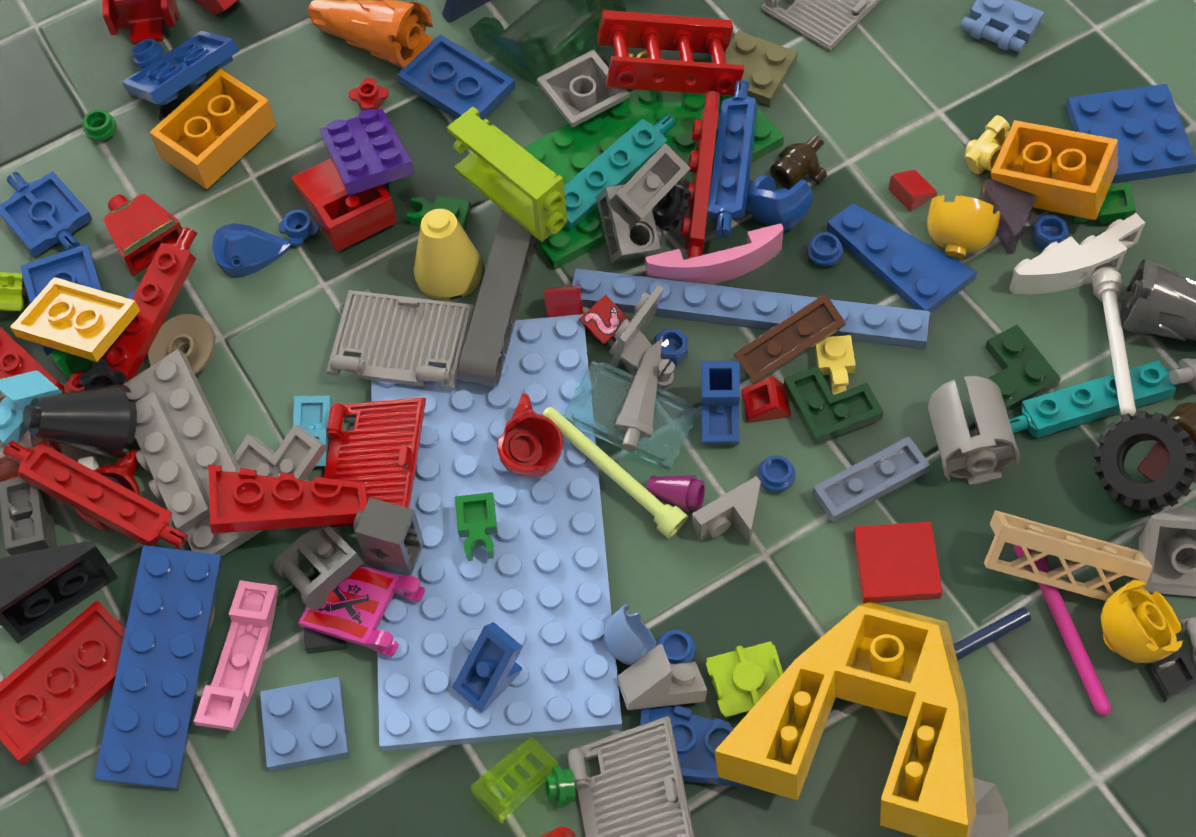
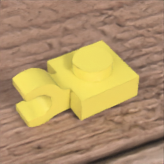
(837, 360)

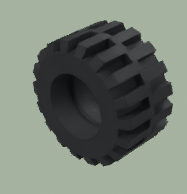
(1122, 438)

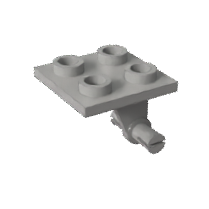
(632, 343)

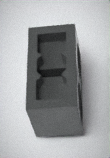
(618, 225)
(26, 517)

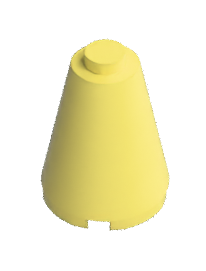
(446, 258)

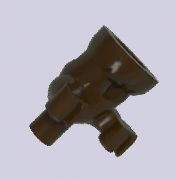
(798, 161)

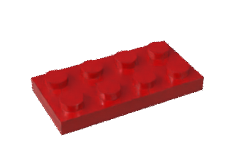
(59, 682)

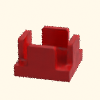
(142, 17)

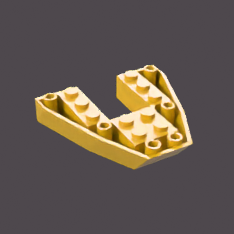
(886, 663)

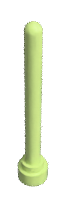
(667, 518)

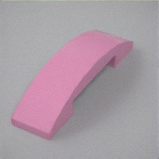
(720, 265)
(241, 657)

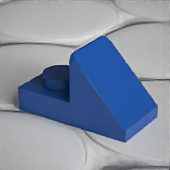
(489, 667)

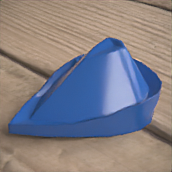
(248, 247)

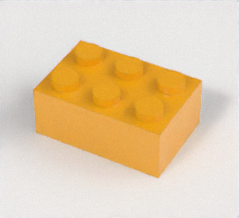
(213, 128)
(1059, 166)

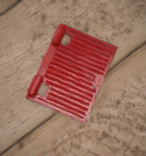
(378, 447)

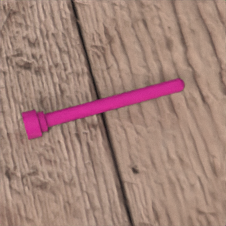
(1071, 639)

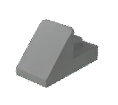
(652, 182)
(734, 507)
(658, 683)

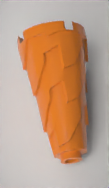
(384, 27)

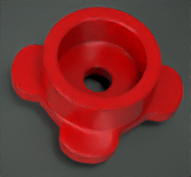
(369, 94)

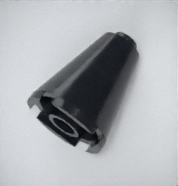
(87, 419)

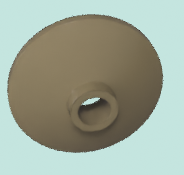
(184, 333)

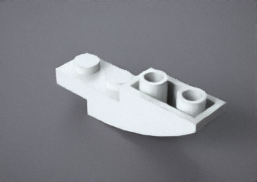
(1073, 265)

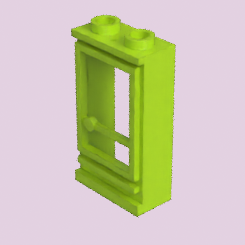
(509, 175)

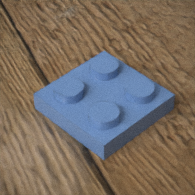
(304, 724)

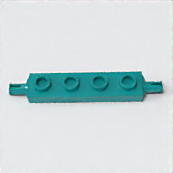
(614, 167)
(1091, 401)

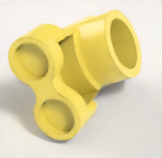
(983, 153)

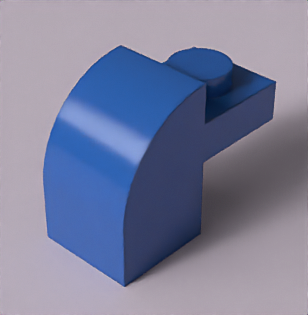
(720, 402)

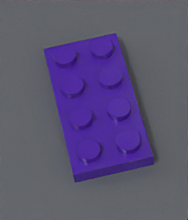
(366, 151)

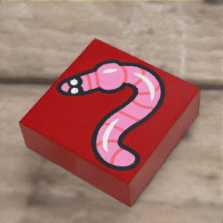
(603, 320)

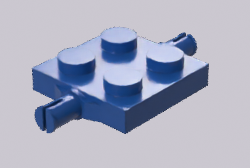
(43, 213)

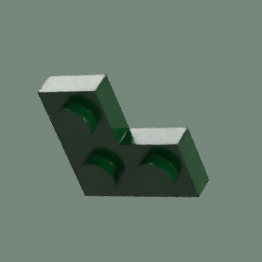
(1024, 368)
(829, 414)

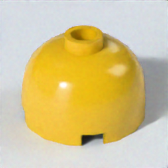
(961, 225)
(1140, 624)

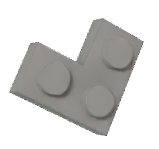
(295, 455)

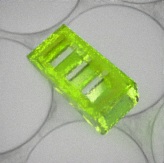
(503, 808)

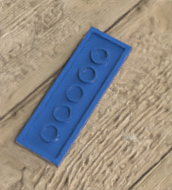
(159, 669)

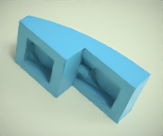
(313, 416)

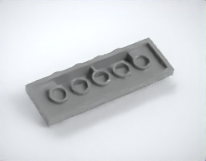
(177, 443)

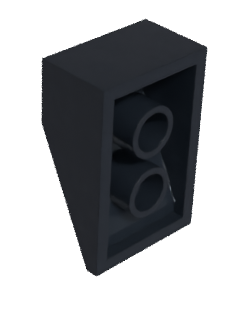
(47, 584)

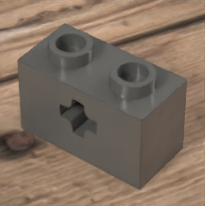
(389, 536)

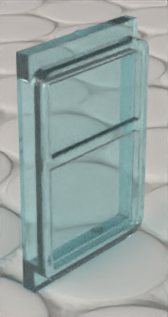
(600, 402)

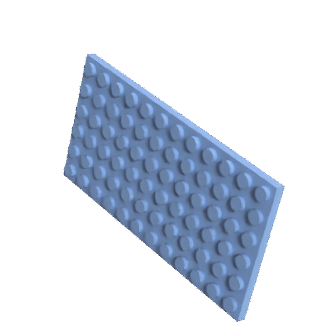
(539, 587)

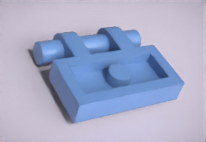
(1003, 23)

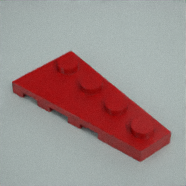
(265, 502)

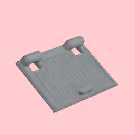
(821, 20)
(401, 340)
(635, 784)

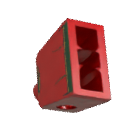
(139, 229)

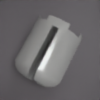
(979, 456)

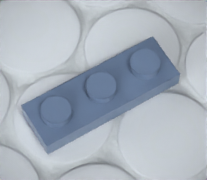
(870, 479)

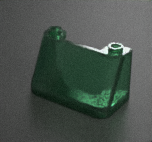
(544, 35)

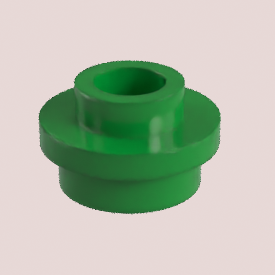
(99, 125)
(560, 786)

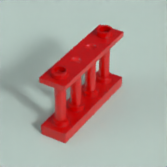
(669, 33)

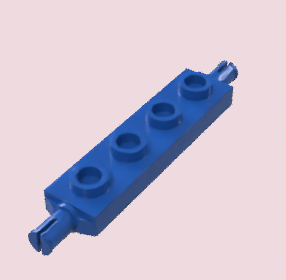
(732, 159)

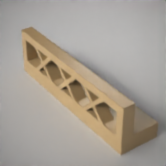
(1065, 545)

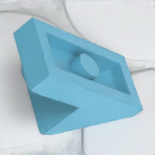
(20, 392)

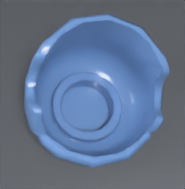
(627, 636)

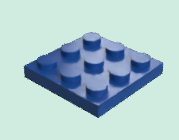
(181, 67)
(1146, 127)

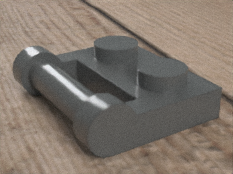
(328, 555)

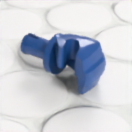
(779, 205)

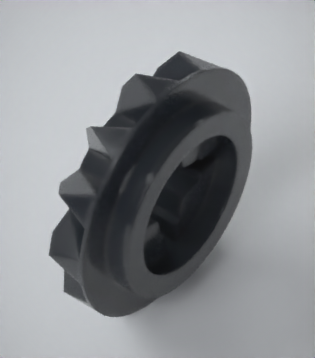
(672, 206)

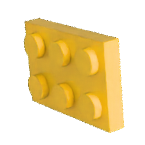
(75, 319)

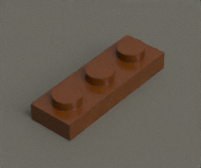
(789, 339)

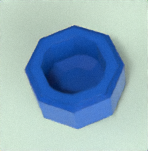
(1049, 230)
(673, 345)

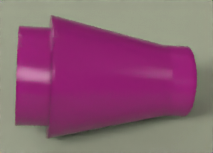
(678, 491)

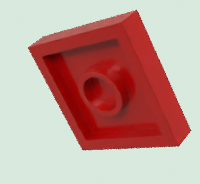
(897, 562)

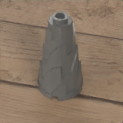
(1160, 303)

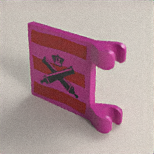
(358, 606)

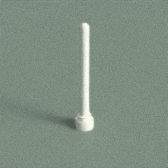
(1108, 287)

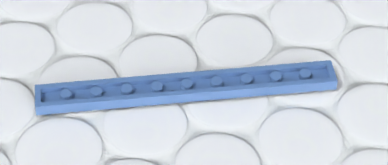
(752, 307)

